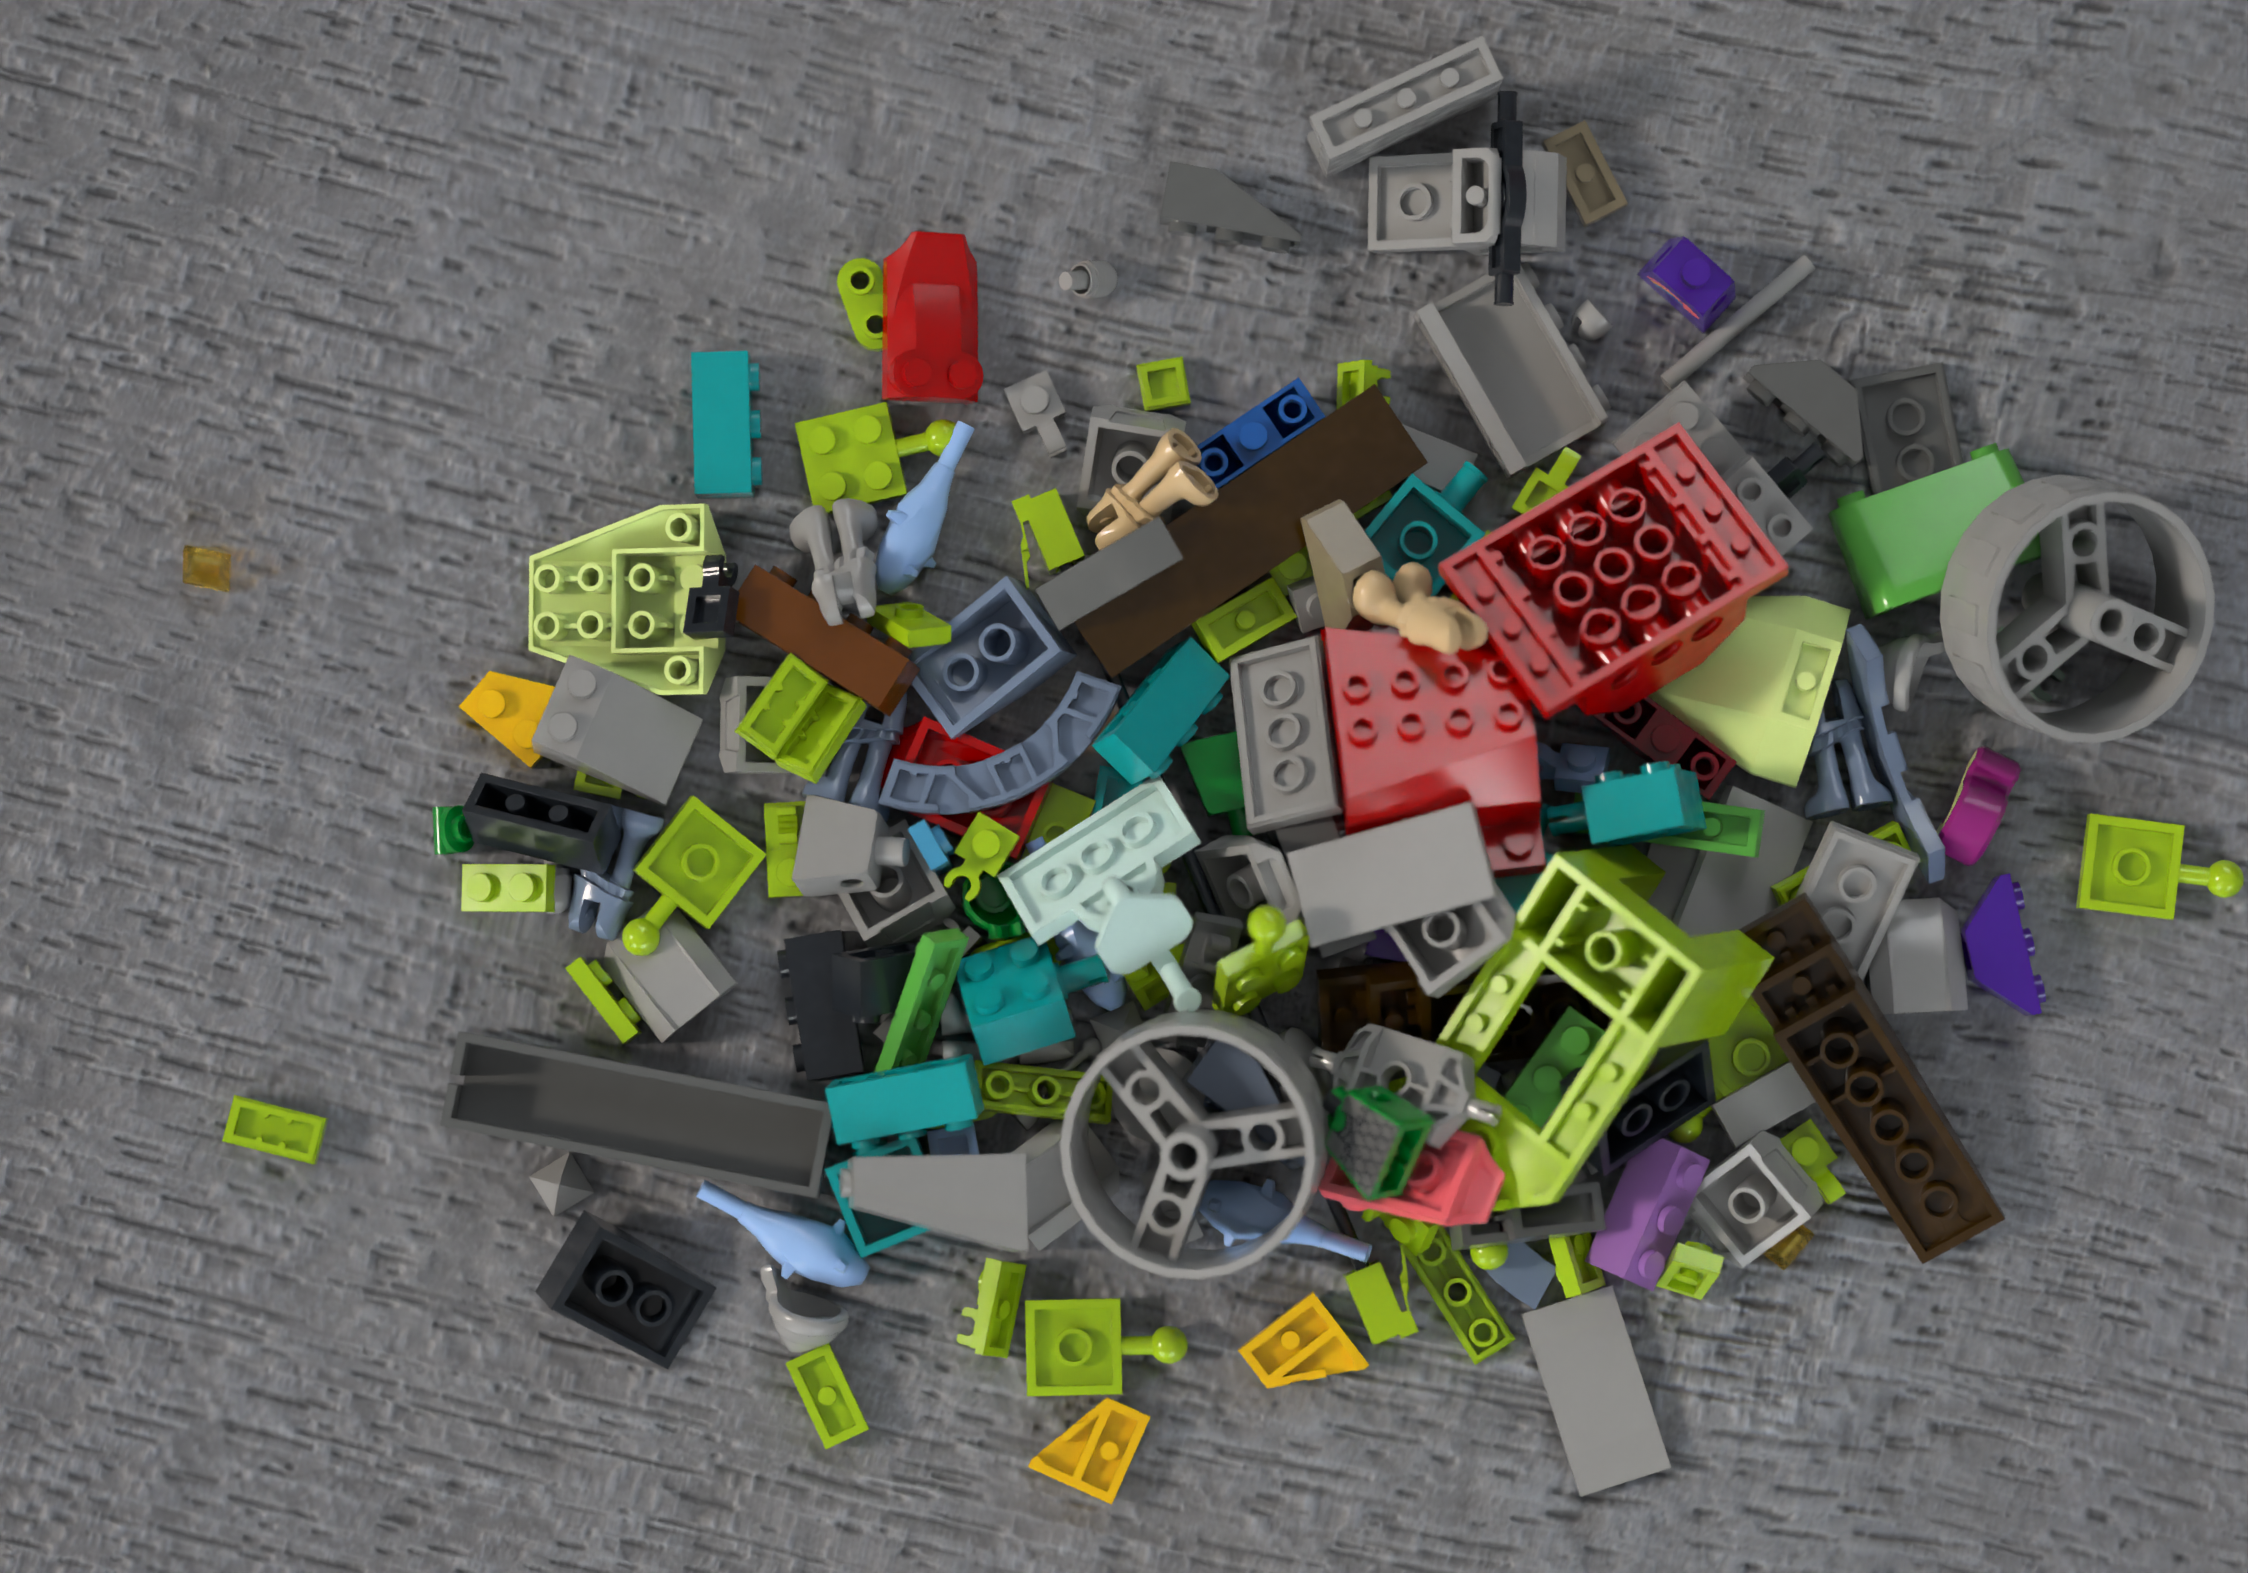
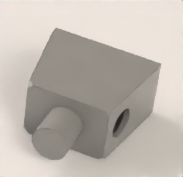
(844, 848)

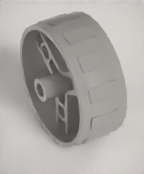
(2072, 534)
(1195, 1145)

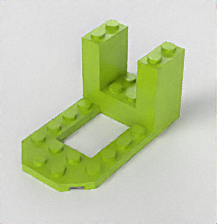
(1652, 978)

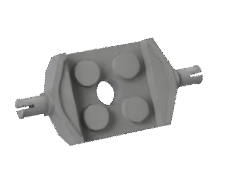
(1437, 1077)

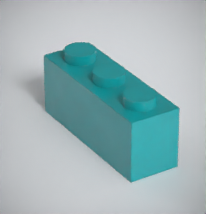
(725, 424)
(1162, 712)
(905, 1101)

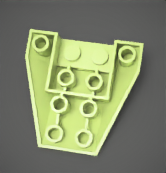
(624, 599)
(1764, 685)

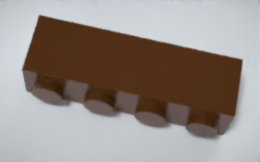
(841, 652)

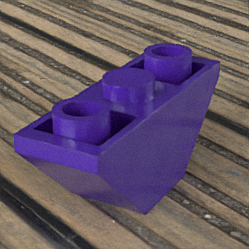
(1999, 948)

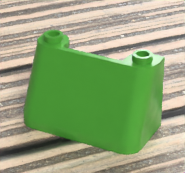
(1905, 536)

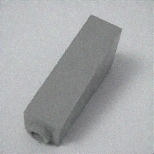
(950, 1194)

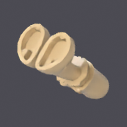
(1124, 509)
(1417, 615)

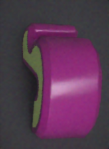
(1978, 805)

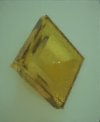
(207, 567)
(1790, 1247)

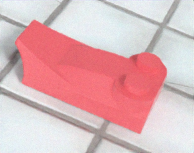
(1444, 1187)

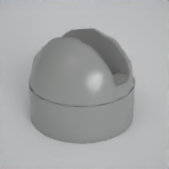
(1590, 322)

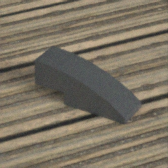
(1109, 573)
(1575, 1213)

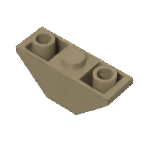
(1339, 558)

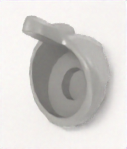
(1904, 665)
(800, 1317)

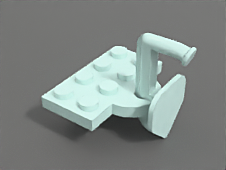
(1114, 884)

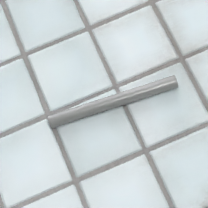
(1737, 322)

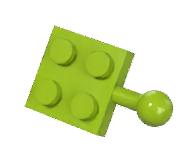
(859, 455)
(696, 867)
(2137, 868)
(1263, 967)
(1736, 1060)
(1080, 1347)

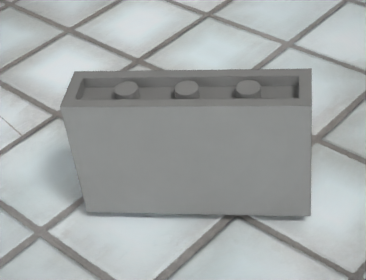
(1404, 106)
(1513, 370)

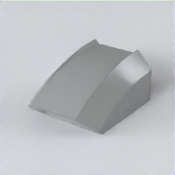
(1117, 448)
(735, 752)
(1247, 876)
(905, 902)
(1454, 942)
(1919, 961)
(671, 981)
(1048, 1198)
(1754, 1199)

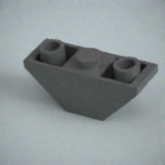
(1814, 403)

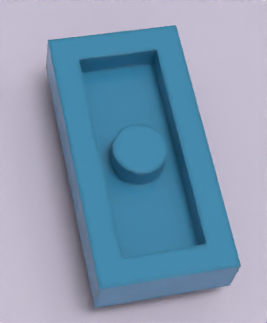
(933, 845)

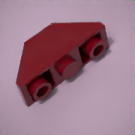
(1662, 737)

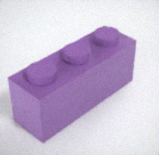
(1647, 1212)

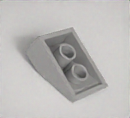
(615, 731)

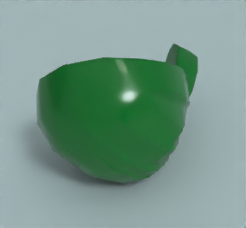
(993, 908)

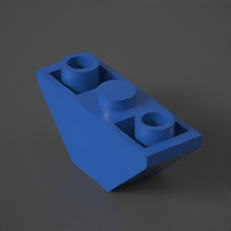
(1258, 433)

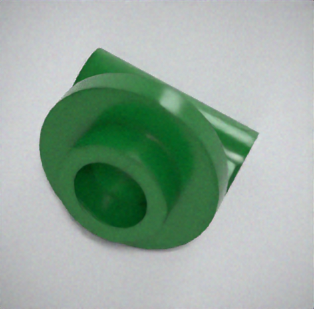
(450, 830)

